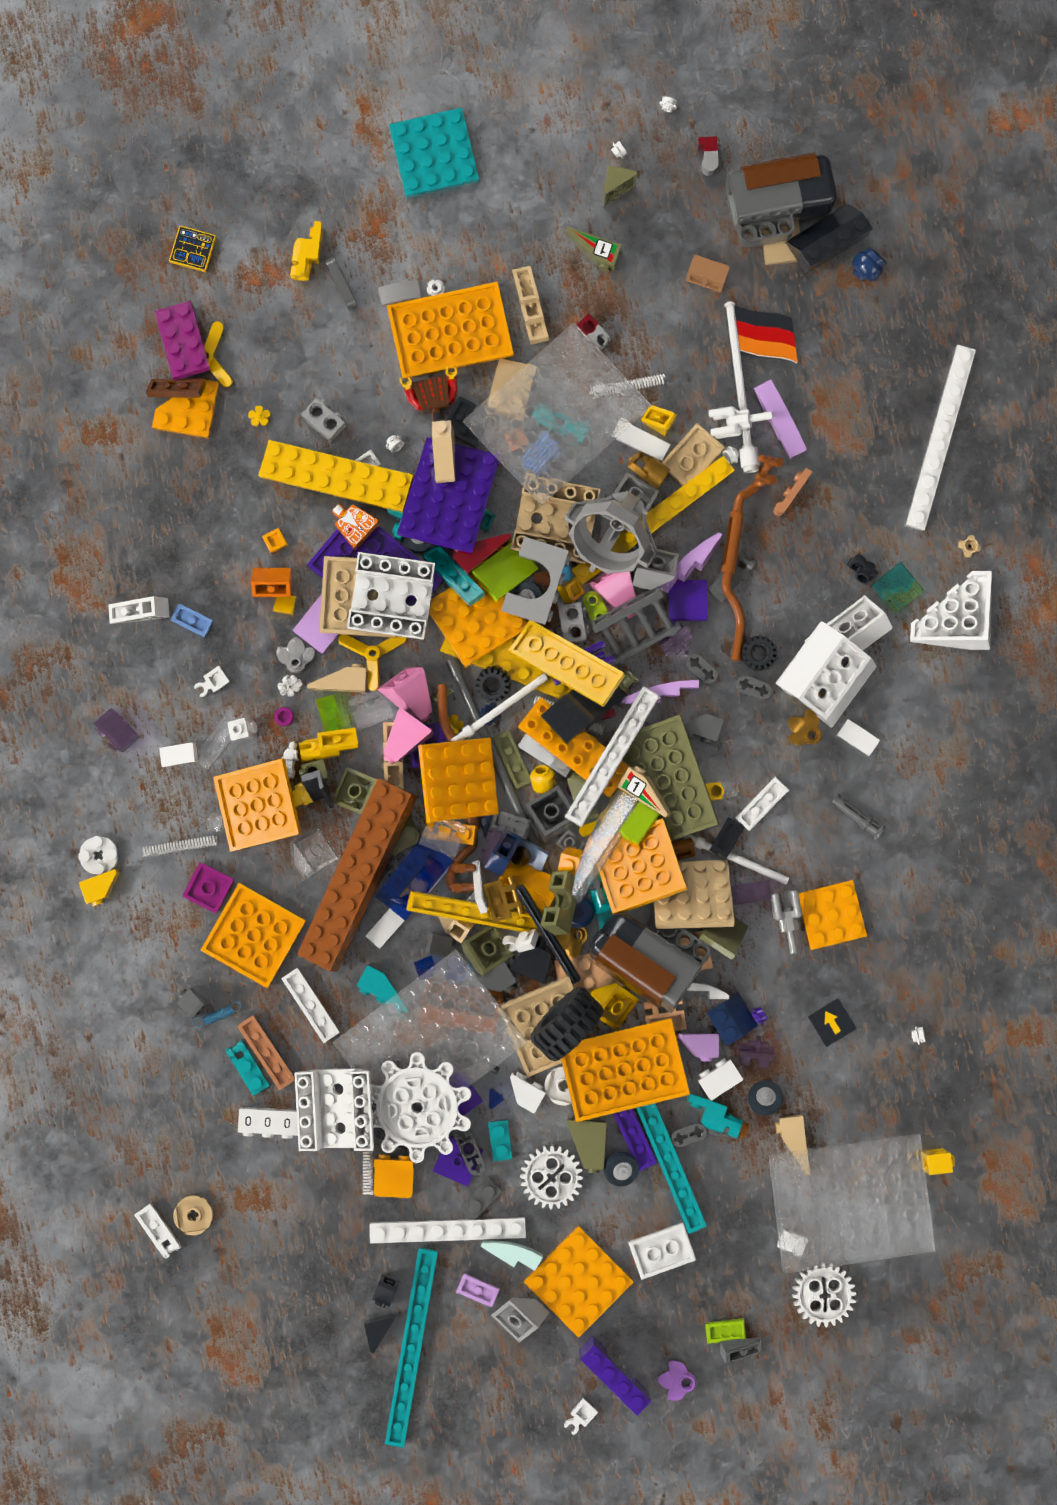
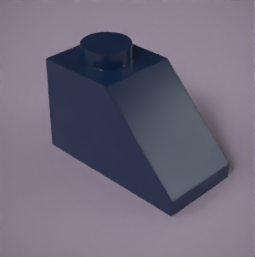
(503, 852)

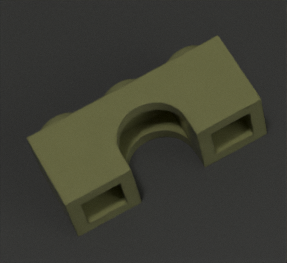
(560, 918)

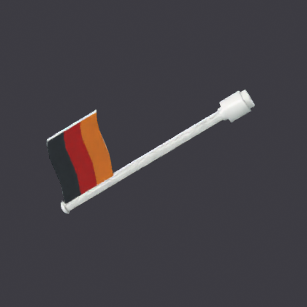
(763, 336)

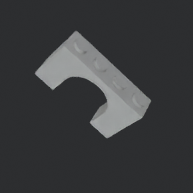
(553, 560)

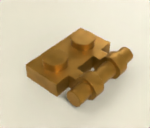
(498, 901)

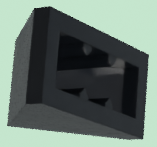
(376, 1330)

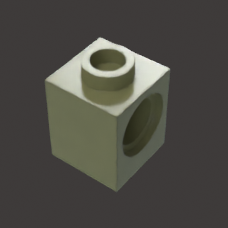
(320, 765)

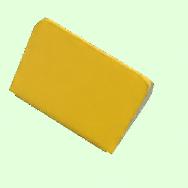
(571, 590)
(285, 605)

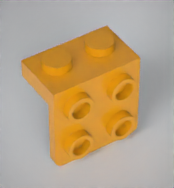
(393, 1176)

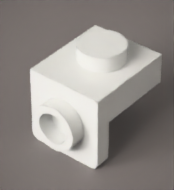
(242, 728)

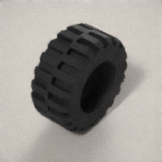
(567, 1024)

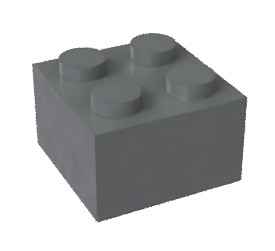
(549, 813)

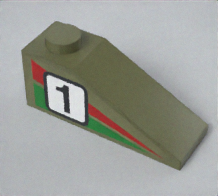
(598, 250)

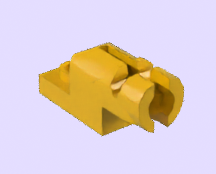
(307, 252)
(328, 744)

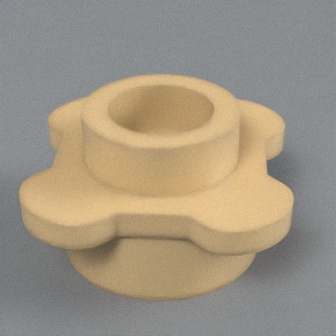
(975, 547)

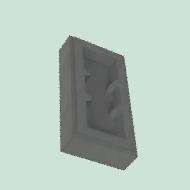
(513, 823)

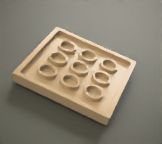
(337, 597)
(704, 903)
(527, 1012)

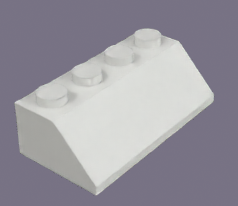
(861, 624)

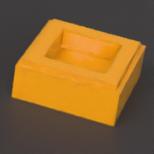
(275, 540)

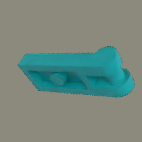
(248, 1068)

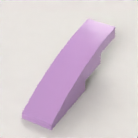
(782, 421)
(696, 558)
(665, 690)

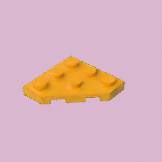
(188, 415)

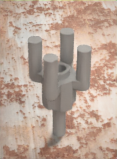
(788, 916)

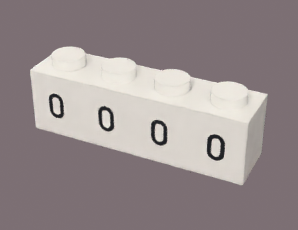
(268, 1122)

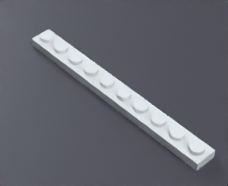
(940, 437)

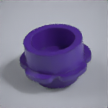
(759, 1015)

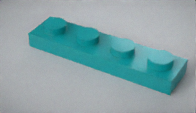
(454, 575)

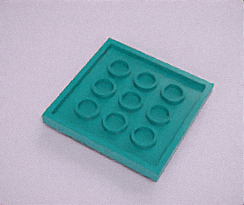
(434, 152)

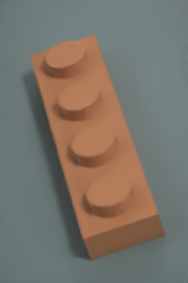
(266, 1052)

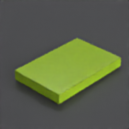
(504, 572)

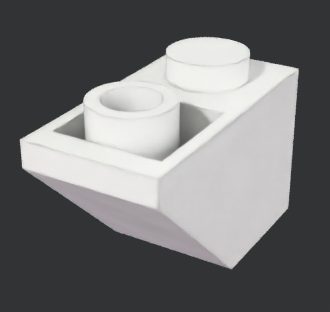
(526, 1093)

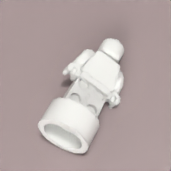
(290, 756)

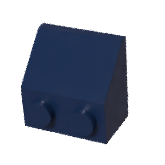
(731, 1019)

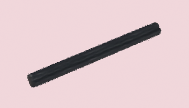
(550, 938)

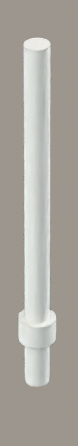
(468, 731)
(700, 843)

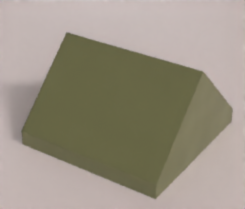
(617, 183)

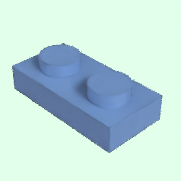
(191, 620)

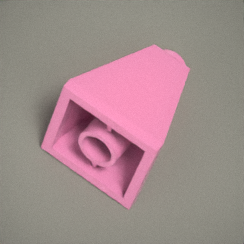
(614, 588)
(409, 692)
(405, 737)

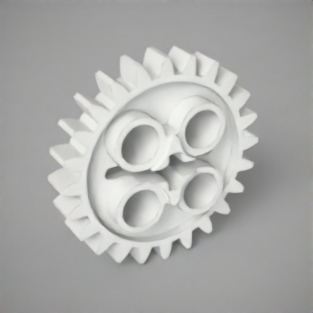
(564, 1189)
(841, 1292)

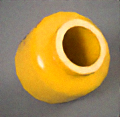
(543, 779)

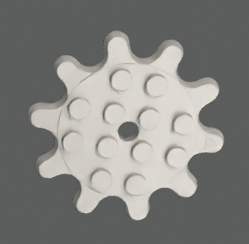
(421, 1128)

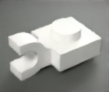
(524, 942)

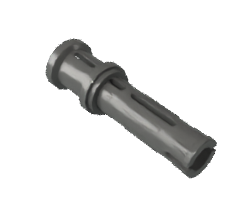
(866, 822)

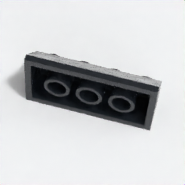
(829, 237)

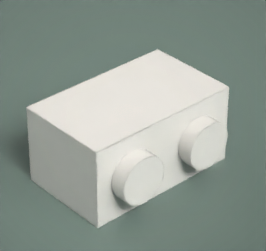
(719, 1079)

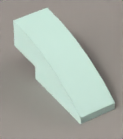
(513, 1252)

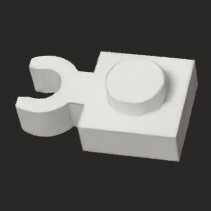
(215, 680)
(582, 1414)

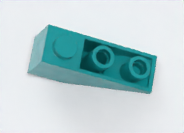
(376, 983)

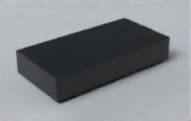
(726, 838)

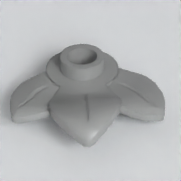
(295, 652)

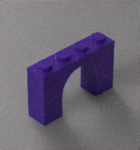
(629, 1391)

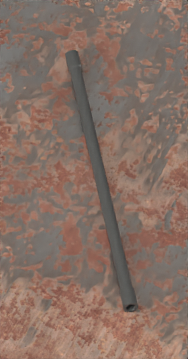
(457, 674)

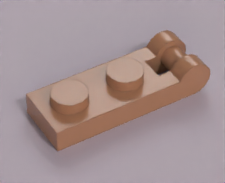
(791, 492)

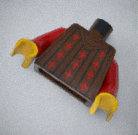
(432, 394)

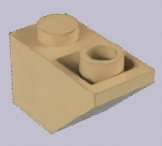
(456, 928)

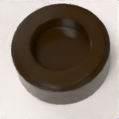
(521, 856)

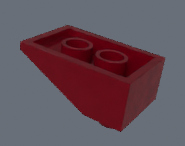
(482, 552)

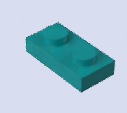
(500, 1140)

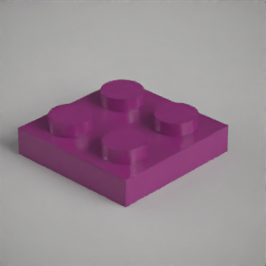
(208, 888)

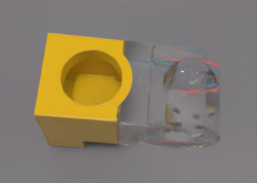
(723, 790)

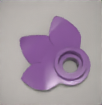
(674, 1380)

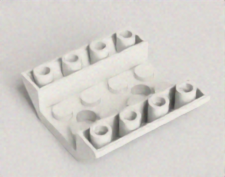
(394, 582)
(820, 666)
(322, 1109)

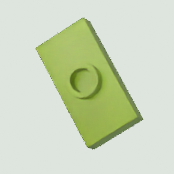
(725, 1330)

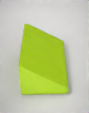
(638, 823)

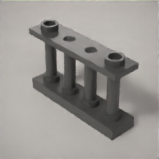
(636, 606)

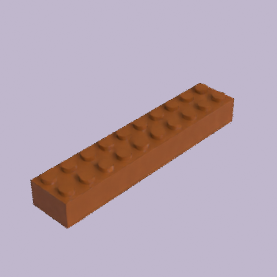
(357, 875)

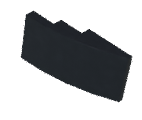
(576, 713)

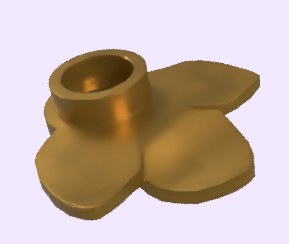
(802, 727)
(571, 944)

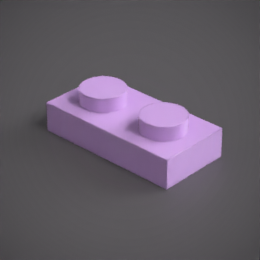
(477, 1290)

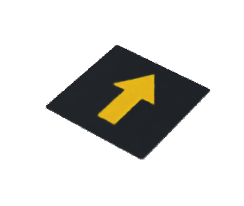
(832, 1022)

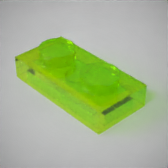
(329, 713)

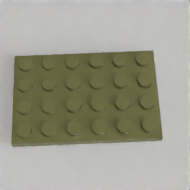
(672, 766)

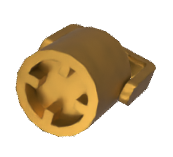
(653, 472)

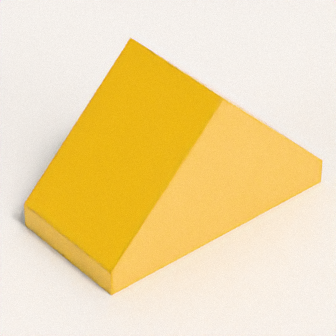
(659, 419)

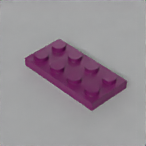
(182, 340)

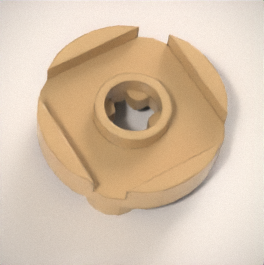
(185, 1207)

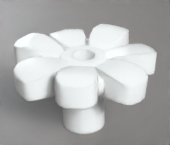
(289, 685)

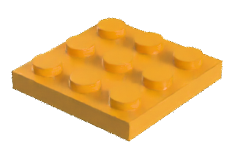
(832, 915)

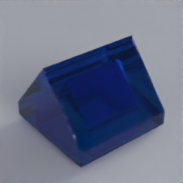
(423, 965)
(494, 1098)

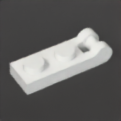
(157, 1230)

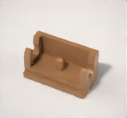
(707, 273)

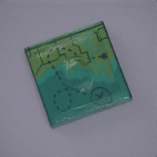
(897, 588)

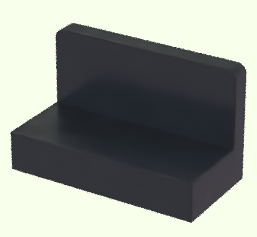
(317, 787)

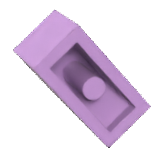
(701, 1044)

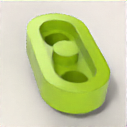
(595, 609)

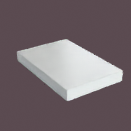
(662, 1250)

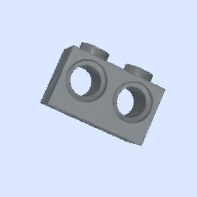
(320, 423)
(568, 624)

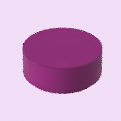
(284, 716)

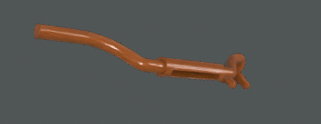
(733, 542)
(456, 866)

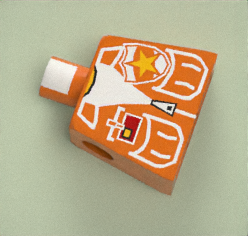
(354, 524)

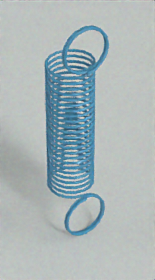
(220, 1014)

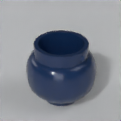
(868, 265)
(583, 914)

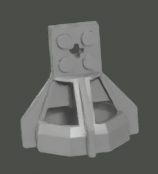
(625, 510)

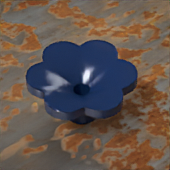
(487, 709)

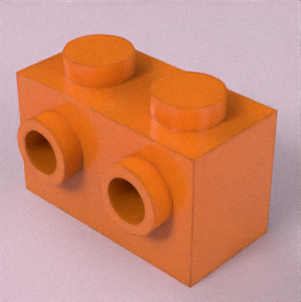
(271, 582)

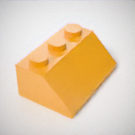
(535, 882)

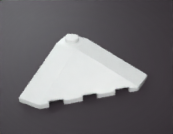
(961, 618)

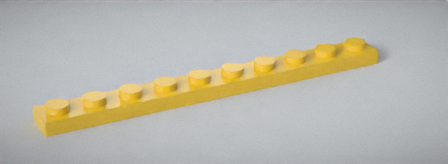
(666, 511)

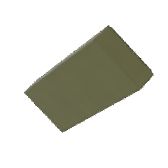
(512, 759)

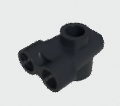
(865, 569)

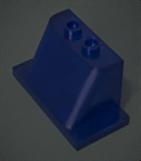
(416, 873)

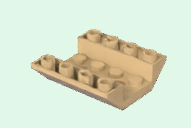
(553, 527)

